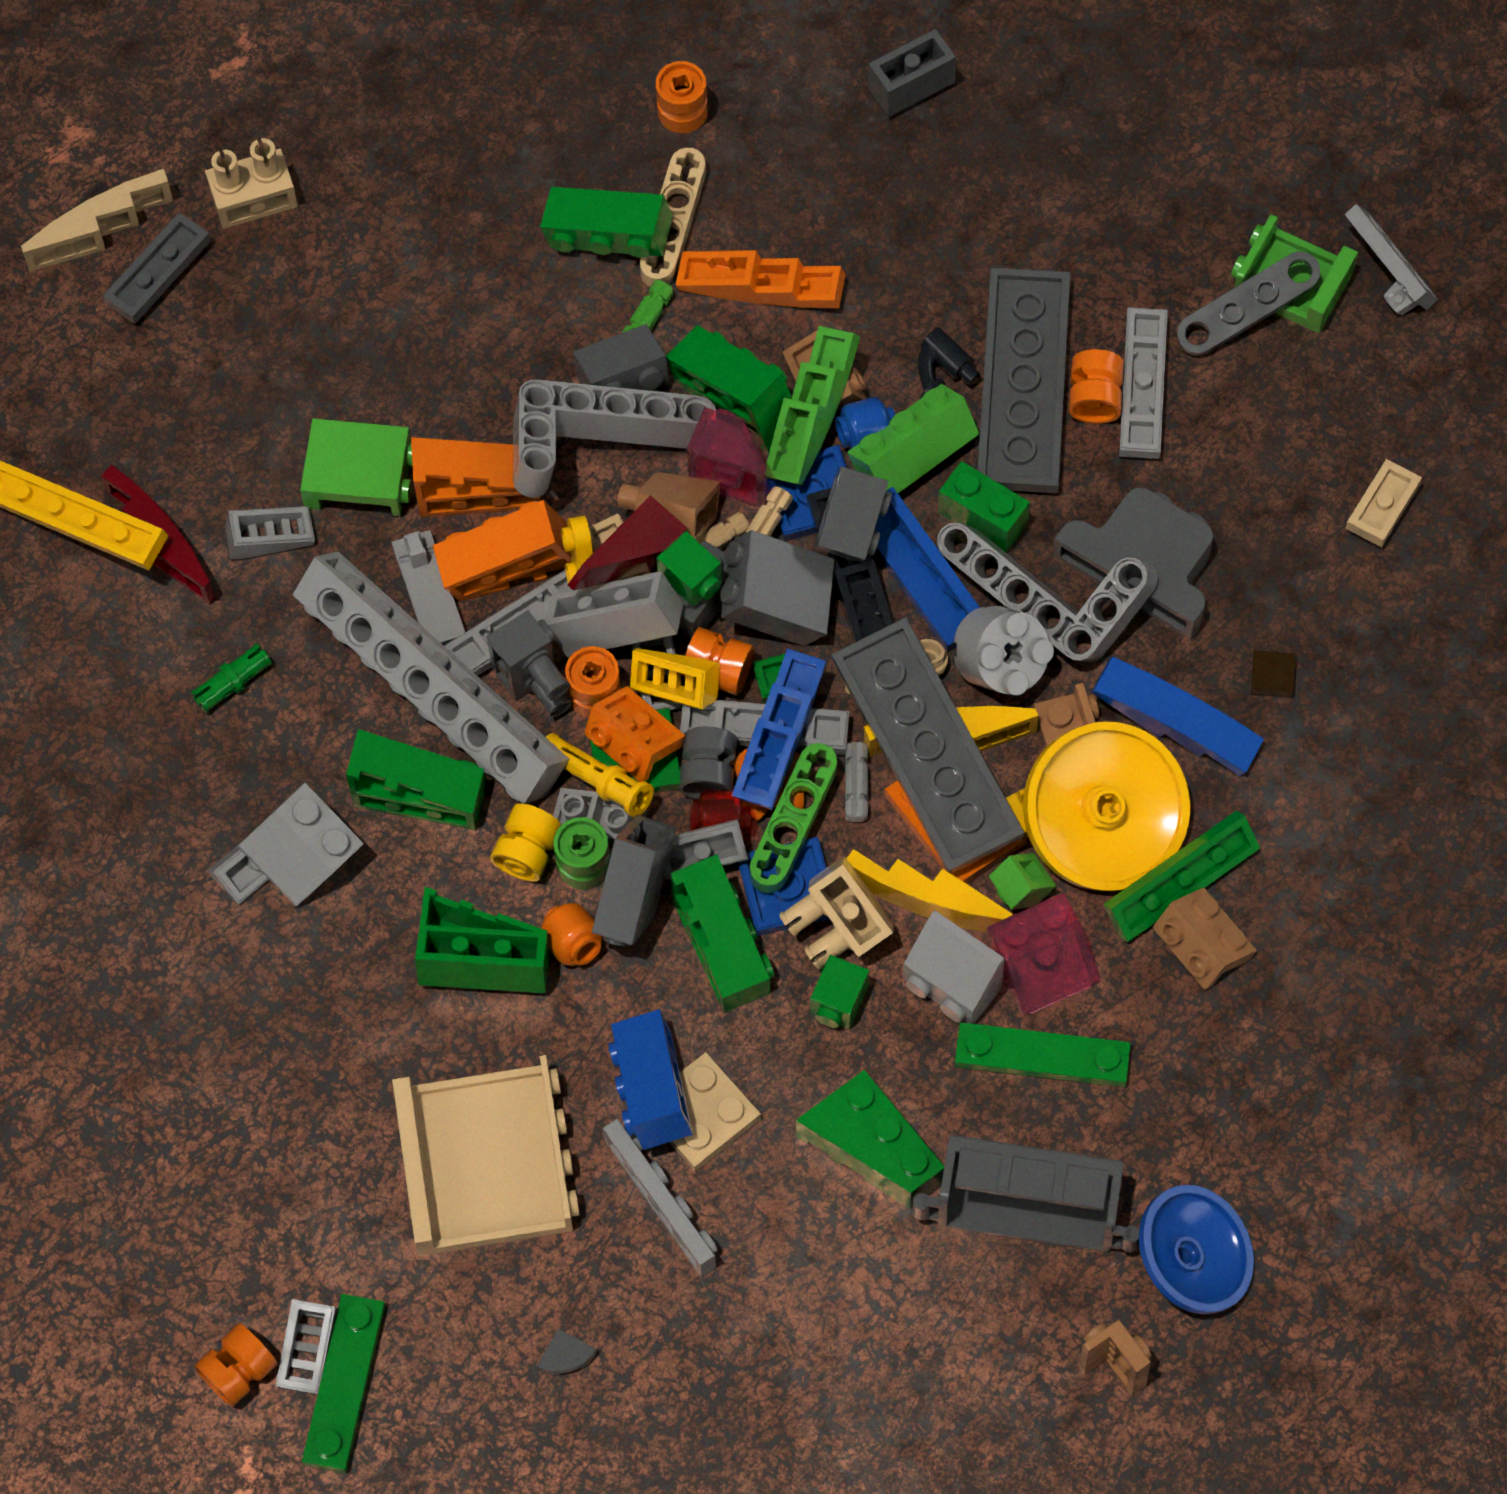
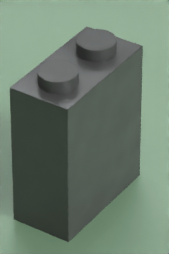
(777, 588)
(633, 880)

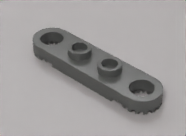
(1248, 303)

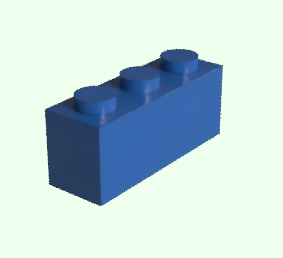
(649, 1080)

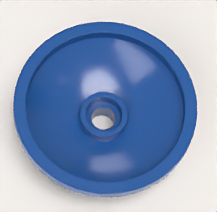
(1209, 1240)

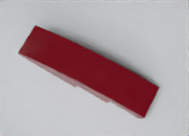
(176, 555)

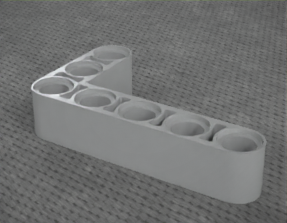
(593, 413)
(1042, 598)

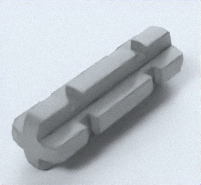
(856, 782)

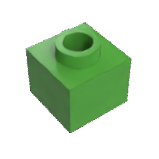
(1022, 881)

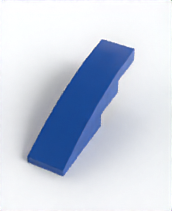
(1178, 714)
(779, 729)

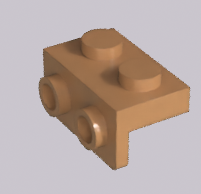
(1203, 937)
(1123, 1353)

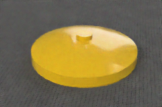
(1105, 805)

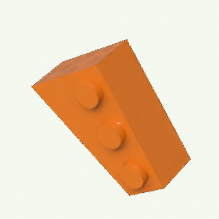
(464, 477)
(502, 552)

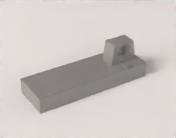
(1409, 288)
(430, 601)

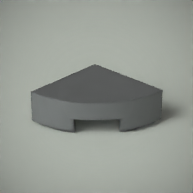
(565, 1354)

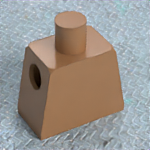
(687, 498)

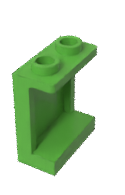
(1271, 245)
(357, 464)

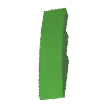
(813, 406)

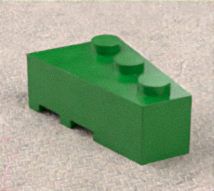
(731, 380)
(414, 782)
(720, 933)
(478, 949)
(873, 1139)

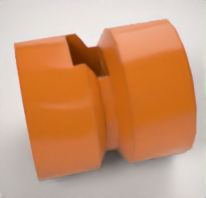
(681, 97)
(1095, 388)
(734, 658)
(592, 677)
(235, 1365)

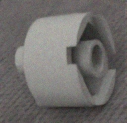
(1002, 649)

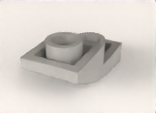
(582, 803)

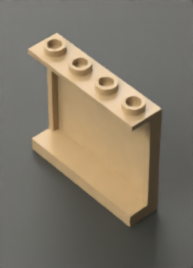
(485, 1158)

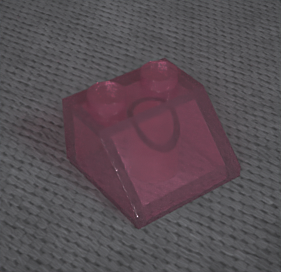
(726, 453)
(1043, 954)

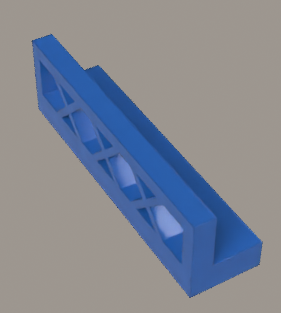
(922, 572)

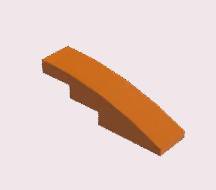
(760, 281)

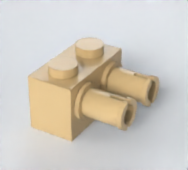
(250, 186)
(850, 906)

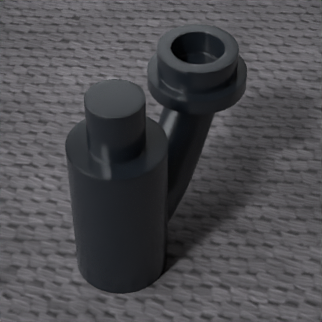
(944, 351)

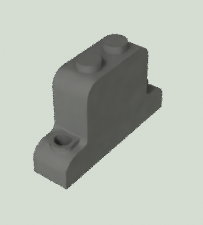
(1153, 531)

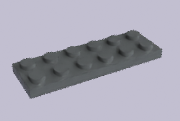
(1024, 378)
(927, 745)

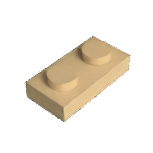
(1383, 503)

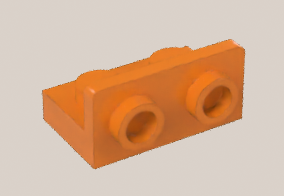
(632, 732)

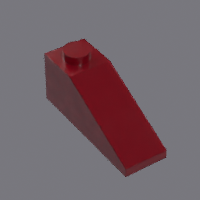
(631, 547)

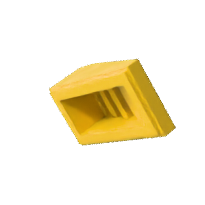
(700, 677)

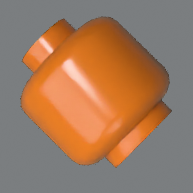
(571, 934)

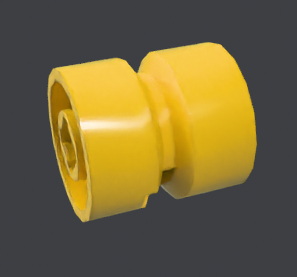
(524, 847)

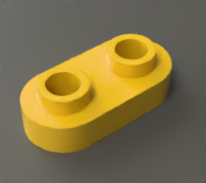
(578, 542)

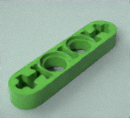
(790, 816)

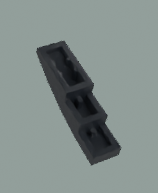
(855, 583)

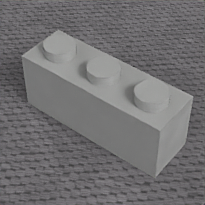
(615, 613)

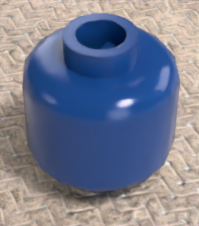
(862, 419)

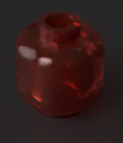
(718, 807)

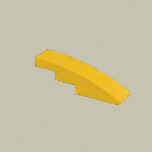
(986, 724)
(922, 896)

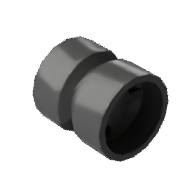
(709, 761)

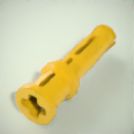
(610, 781)

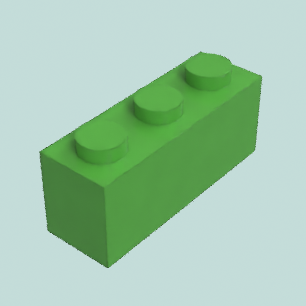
(916, 439)

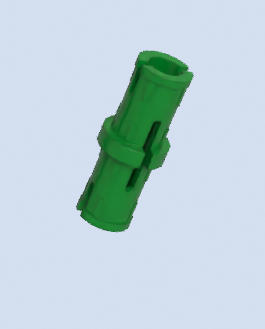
(231, 678)

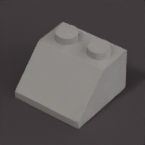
(300, 844)
(953, 970)

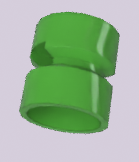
(581, 853)

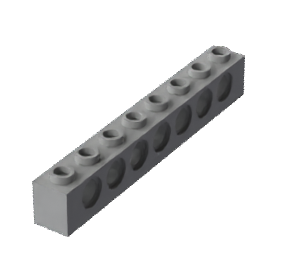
(450, 681)

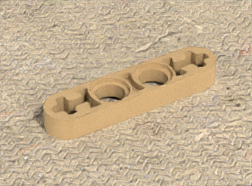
(682, 216)

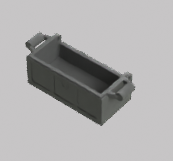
(1029, 1195)

